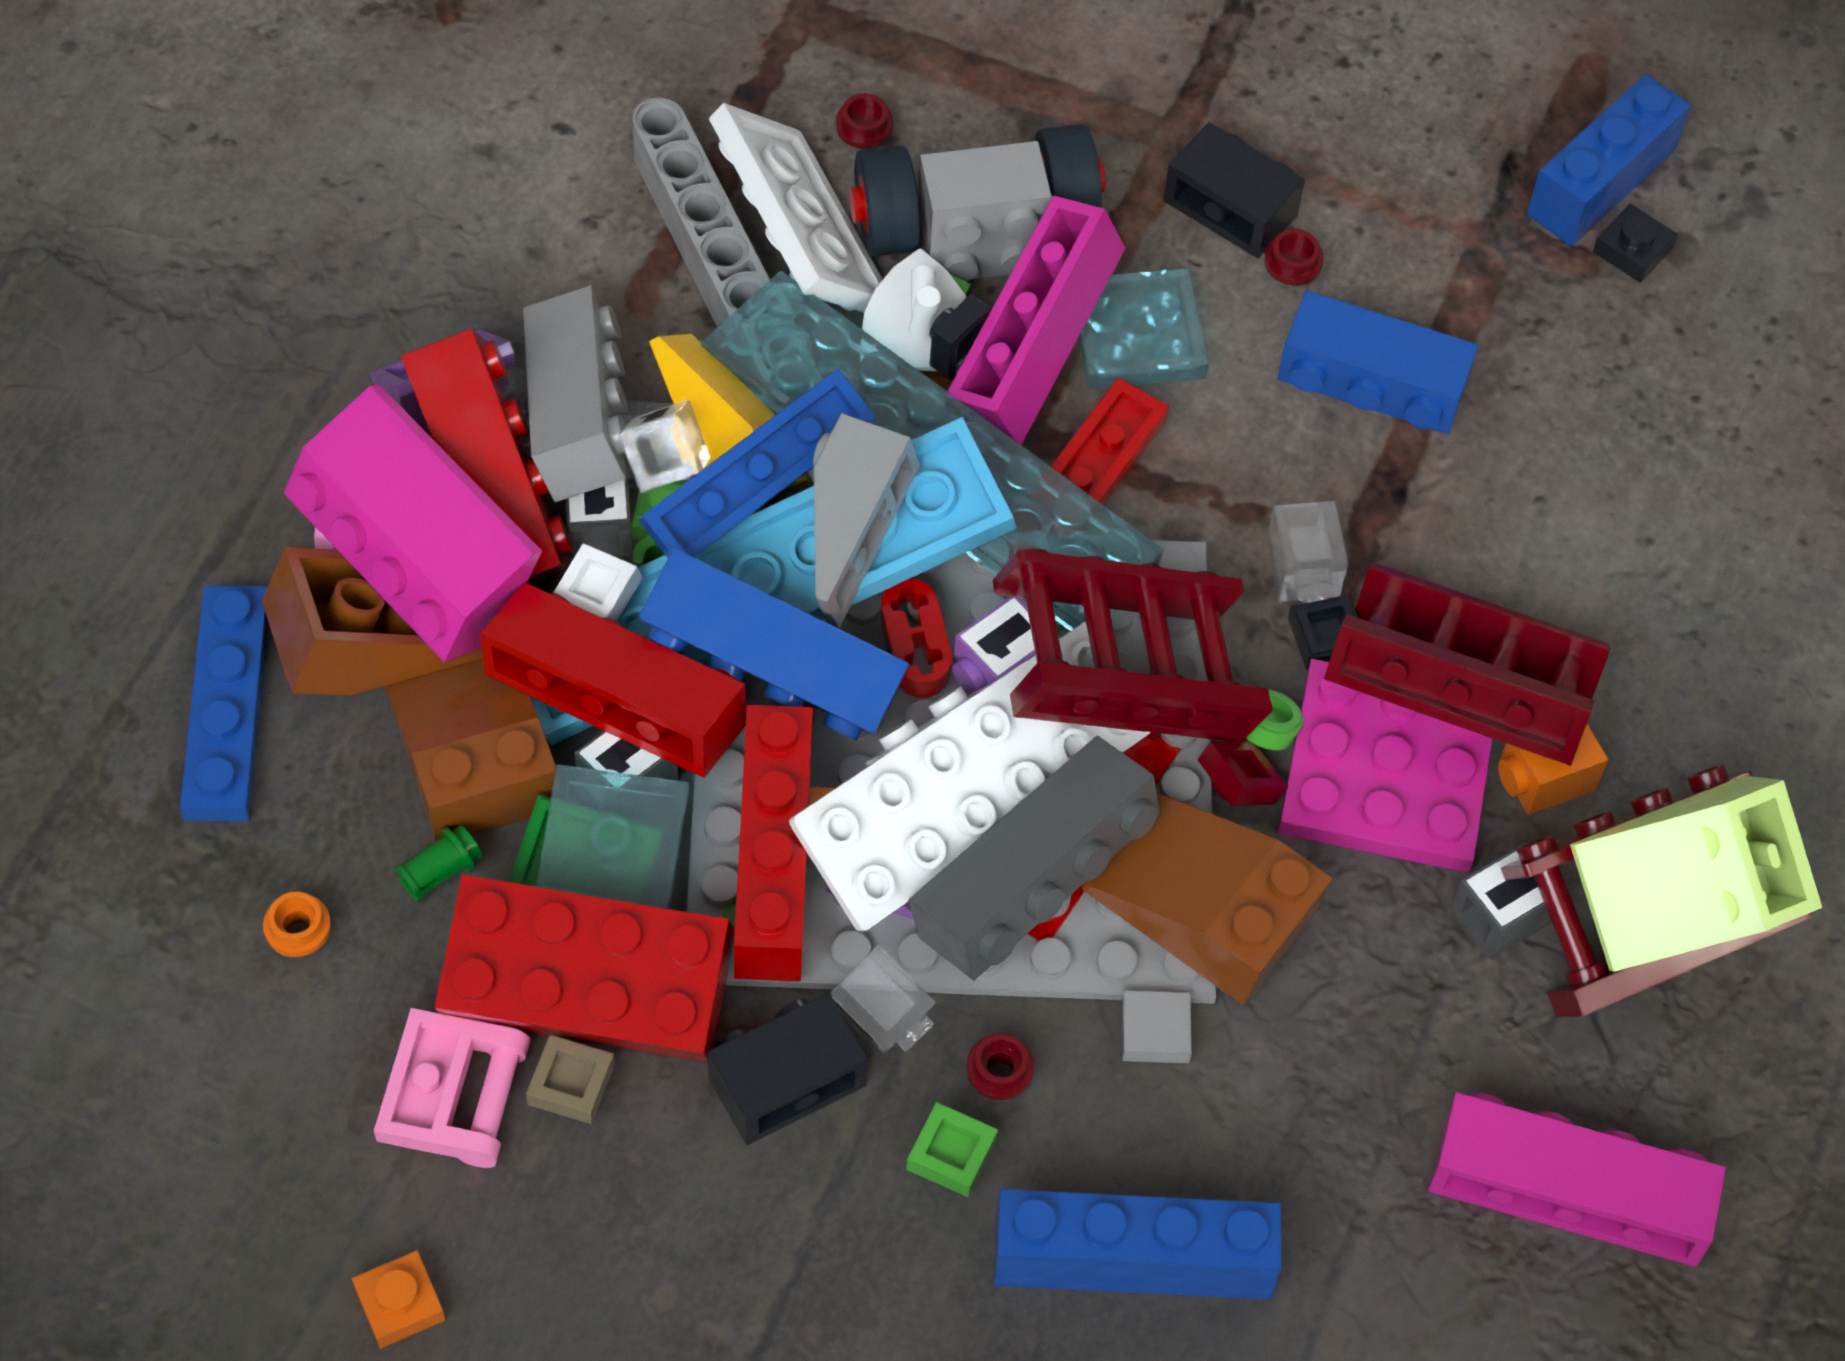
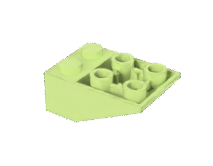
(1697, 873)

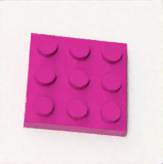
(1383, 778)

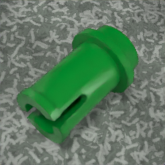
(438, 862)

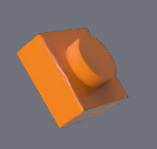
(398, 1299)

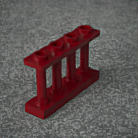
(1469, 663)
(1107, 692)
(1589, 981)

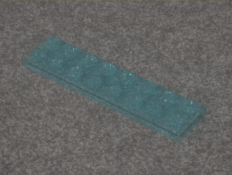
(792, 341)

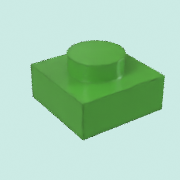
(952, 1149)

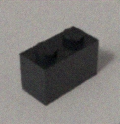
(1233, 189)
(786, 1067)

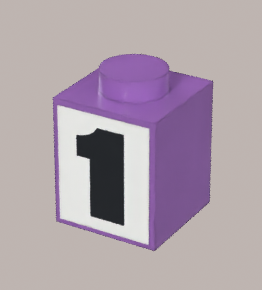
(992, 646)

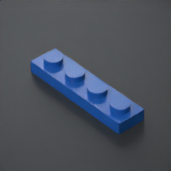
(752, 470)
(225, 705)

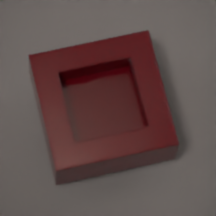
(1242, 773)

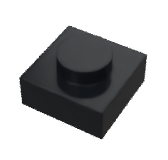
(1635, 243)
(955, 333)

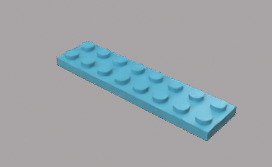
(944, 514)

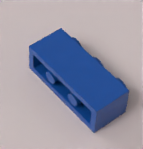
(1608, 159)
(1377, 362)

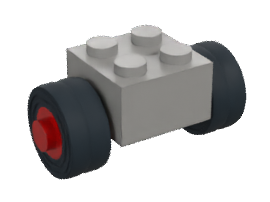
(973, 203)

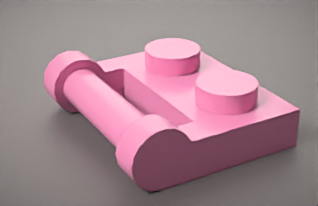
(429, 1083)

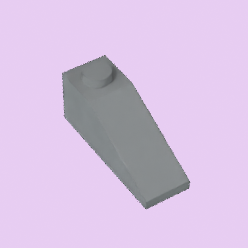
(857, 493)

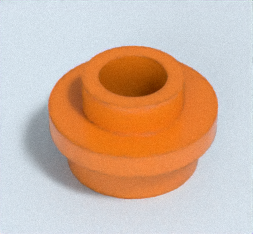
(293, 908)

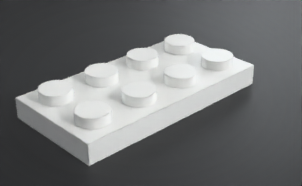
(797, 207)

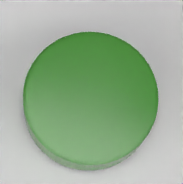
(1281, 726)

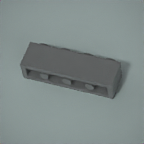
(1035, 858)

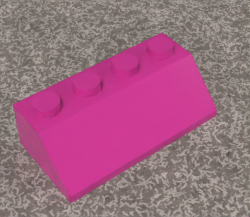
(411, 522)

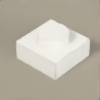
(599, 582)

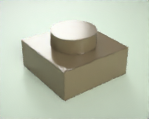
(570, 1079)

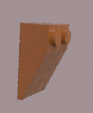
(339, 630)
(472, 748)
(1213, 894)

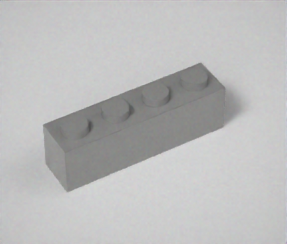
(575, 392)

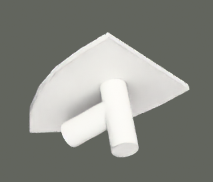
(908, 305)

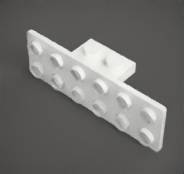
(938, 790)

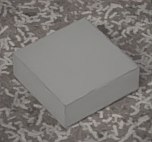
(1156, 1026)

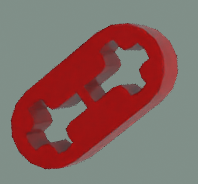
(928, 634)

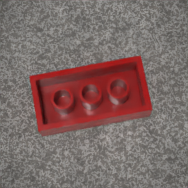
(586, 968)

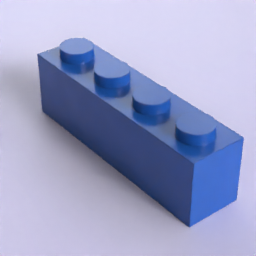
(774, 643)
(1137, 1244)

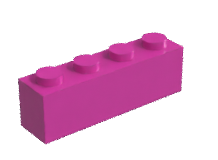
(1039, 316)
(1578, 1178)

